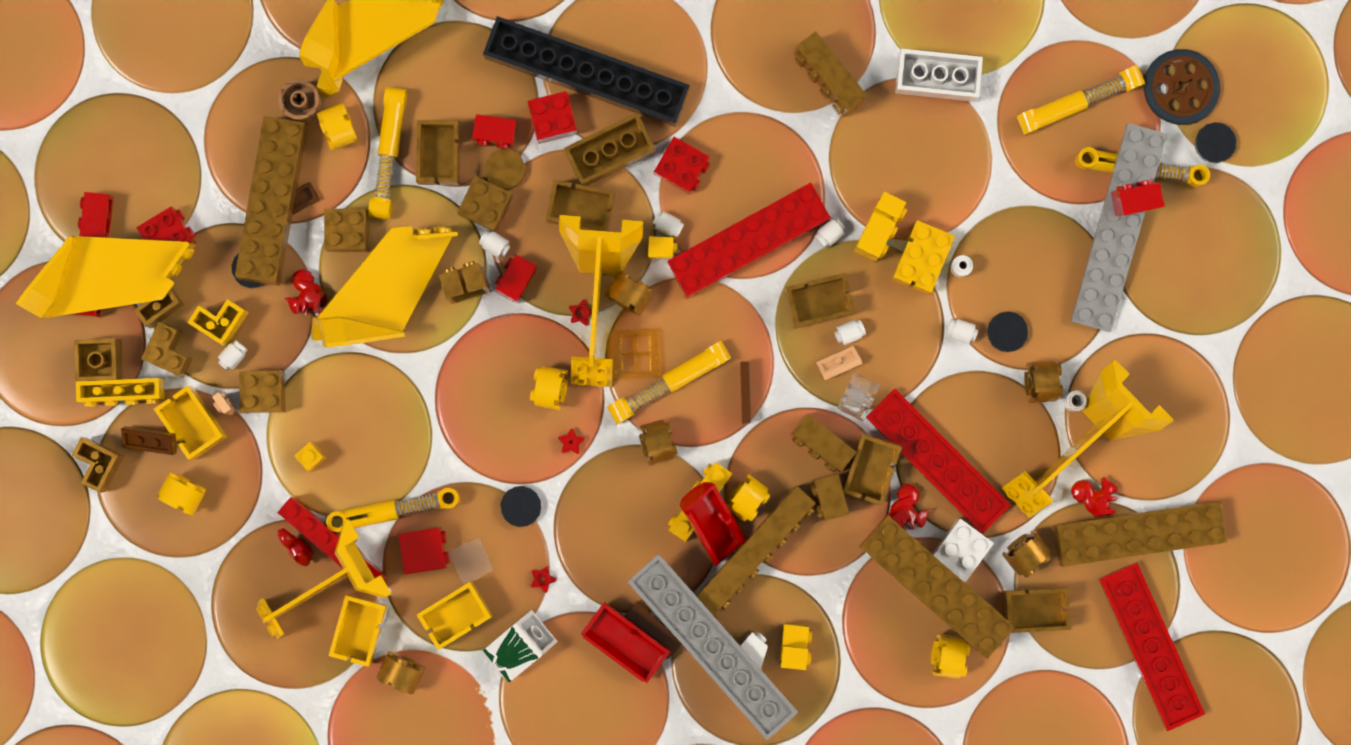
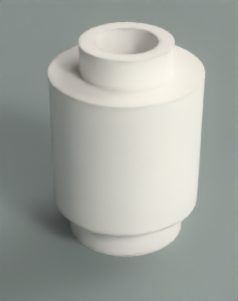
(668, 224)
(830, 233)
(494, 244)
(957, 271)
(962, 331)
(849, 332)
(232, 355)
(1081, 401)

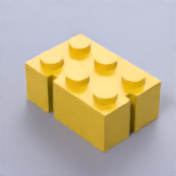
(881, 227)
(923, 257)
(190, 422)
(454, 615)
(358, 630)

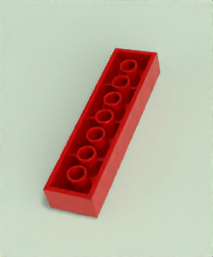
(748, 240)

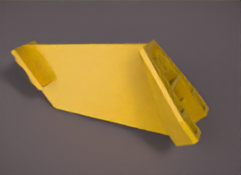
(358, 32)
(597, 254)
(104, 274)
(383, 288)
(1114, 414)
(353, 567)

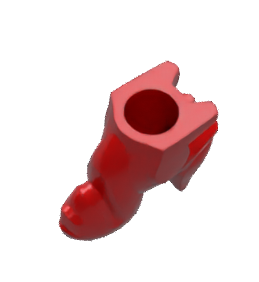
(310, 294)
(1095, 501)
(903, 511)
(296, 547)

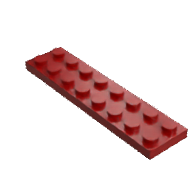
(938, 461)
(1151, 646)

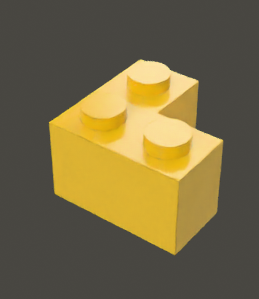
(220, 326)
(794, 648)

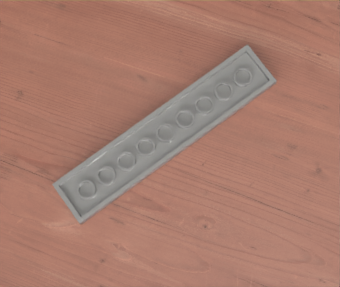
(1116, 235)
(712, 647)

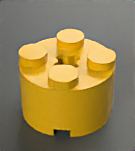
(337, 126)
(549, 387)
(181, 493)
(747, 497)
(950, 656)

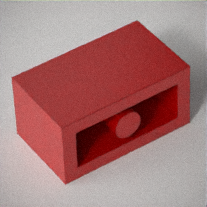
(494, 131)
(515, 278)

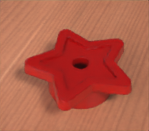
(576, 317)
(577, 440)
(537, 579)

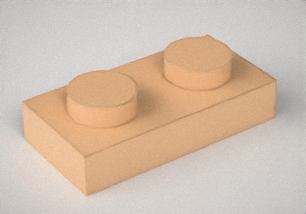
(839, 363)
(224, 404)

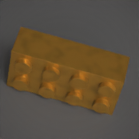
(829, 74)
(609, 150)

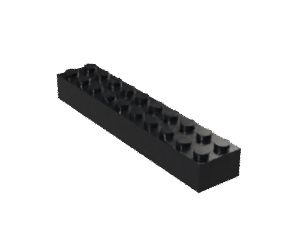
(586, 71)

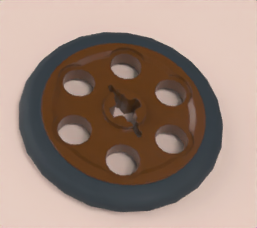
(1160, 103)

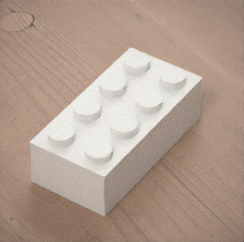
(938, 75)
(962, 549)

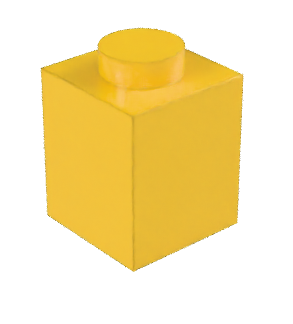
(661, 248)
(310, 456)

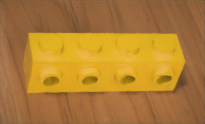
(116, 391)
(715, 474)

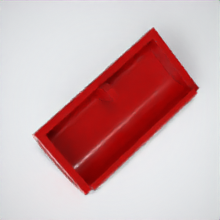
(712, 521)
(625, 643)

